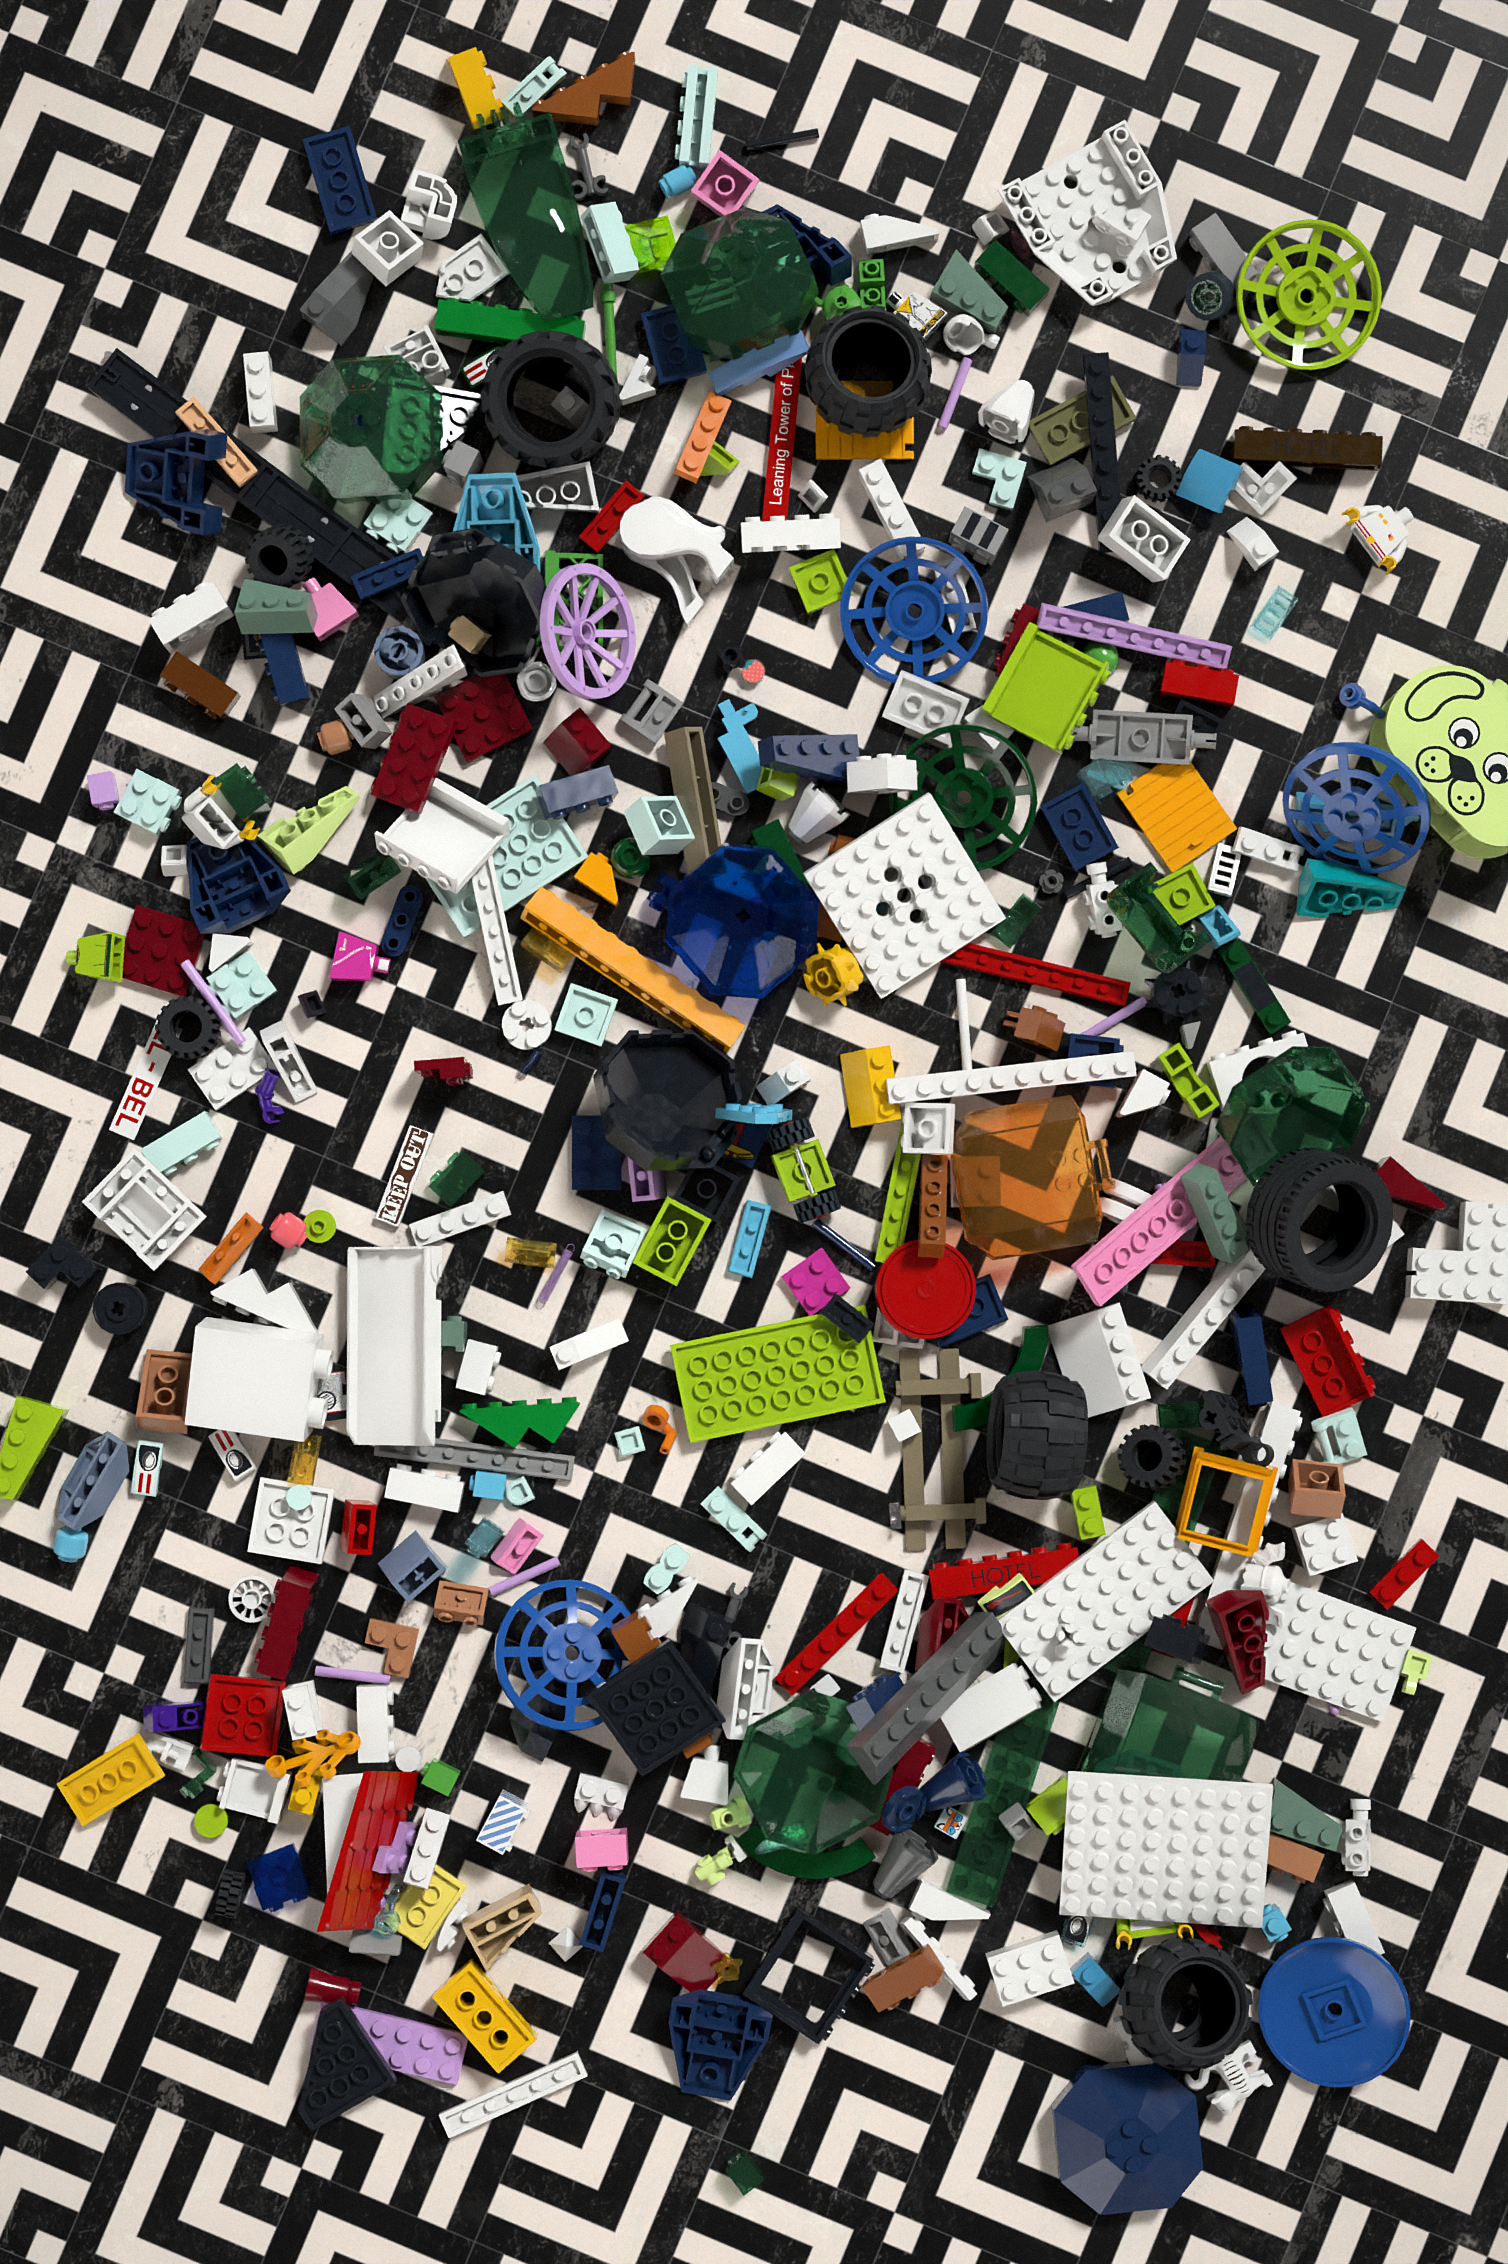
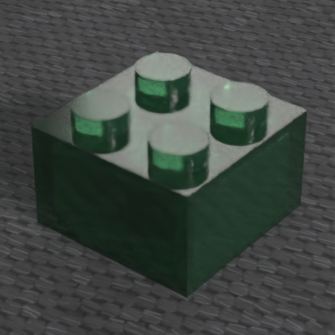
(241, 793)

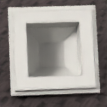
(812, 495)
(566, 1943)

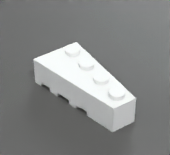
(560, 489)
(790, 534)

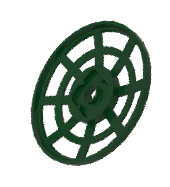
(978, 787)

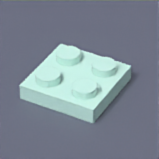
(586, 1015)

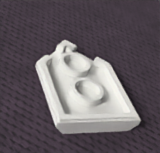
(470, 271)

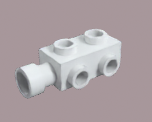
(1099, 907)
(1355, 1842)

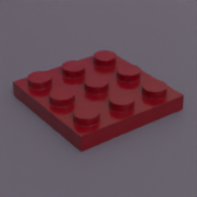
(485, 714)
(158, 947)

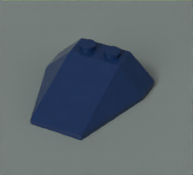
(232, 885)
(716, 2041)

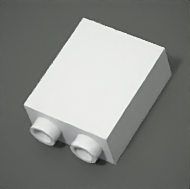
(257, 1379)

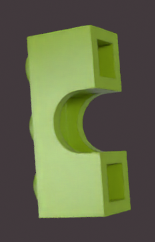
(1186, 1082)

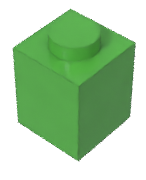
(439, 1776)

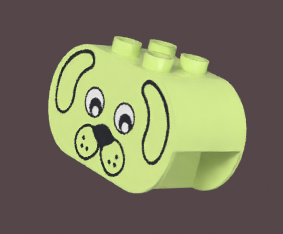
(1455, 740)

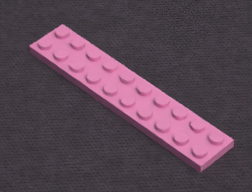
(1149, 1229)

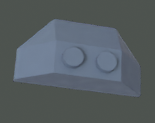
(93, 1481)

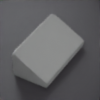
(888, 1936)
(374, 1943)

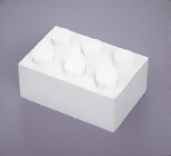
(1143, 539)
(190, 616)
(1029, 1968)

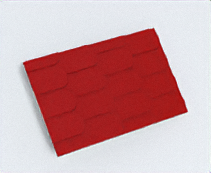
(359, 1818)

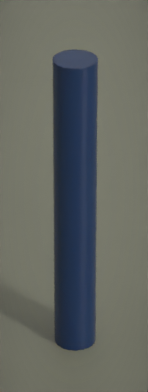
(844, 1244)

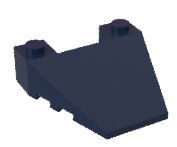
(822, 253)
(170, 477)

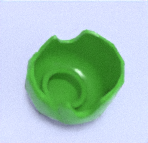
(1102, 653)

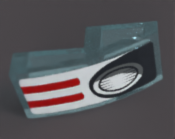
(1077, 1929)

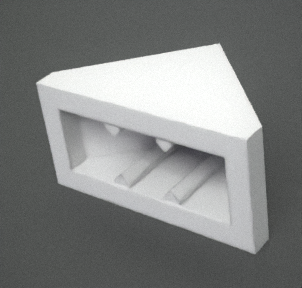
(226, 949)

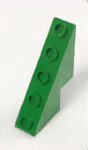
(513, 1421)

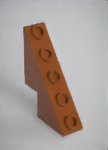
(583, 99)

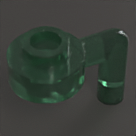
(194, 1786)

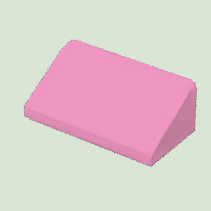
(516, 1546)

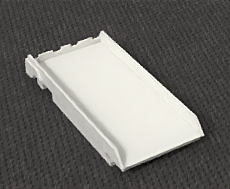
(393, 1345)

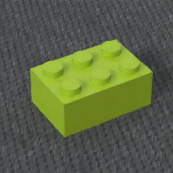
(672, 1241)

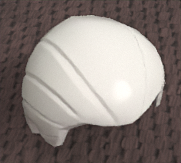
(966, 335)

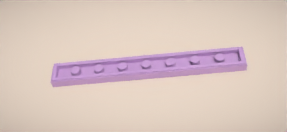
(1133, 636)

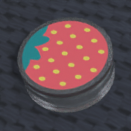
(753, 672)

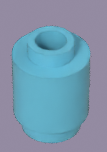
(677, 181)

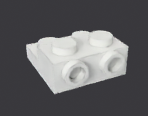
(928, 1128)

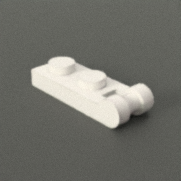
(1267, 849)

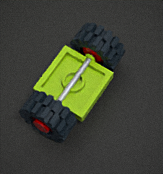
(803, 1170)

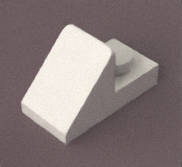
(635, 389)

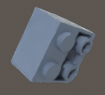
(412, 1566)

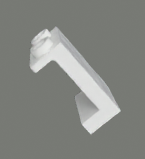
(253, 1790)

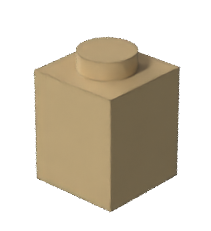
(469, 634)

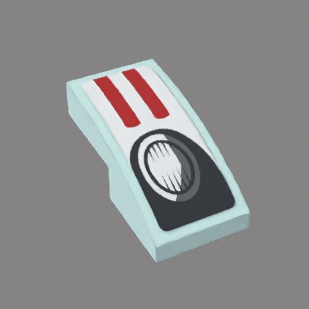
(147, 1468)

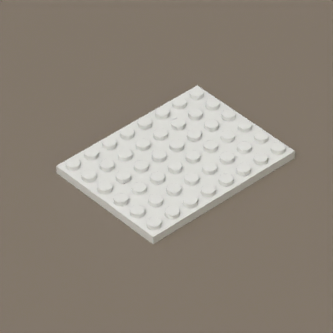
(1165, 1849)

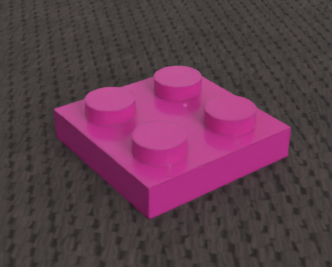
(815, 1281)

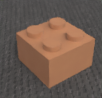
(1316, 1489)

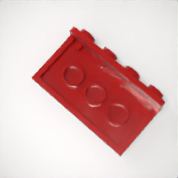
(1327, 1360)

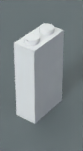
(990, 1707)

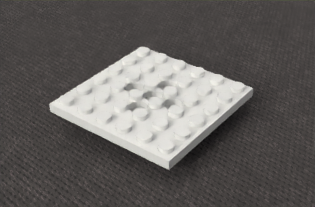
(952, 904)

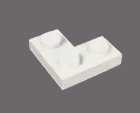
(1263, 491)

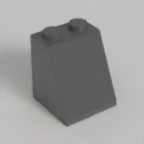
(1062, 488)

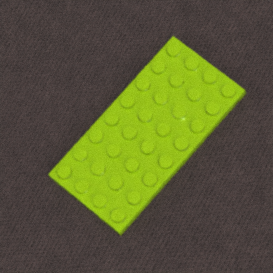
(774, 1376)

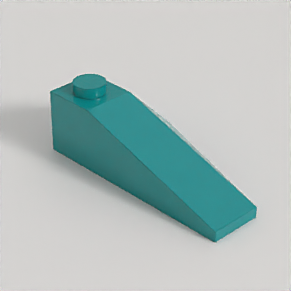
(1337, 888)

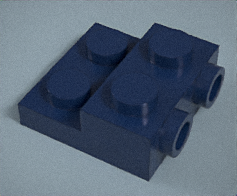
(1088, 1045)

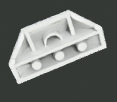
(745, 1686)

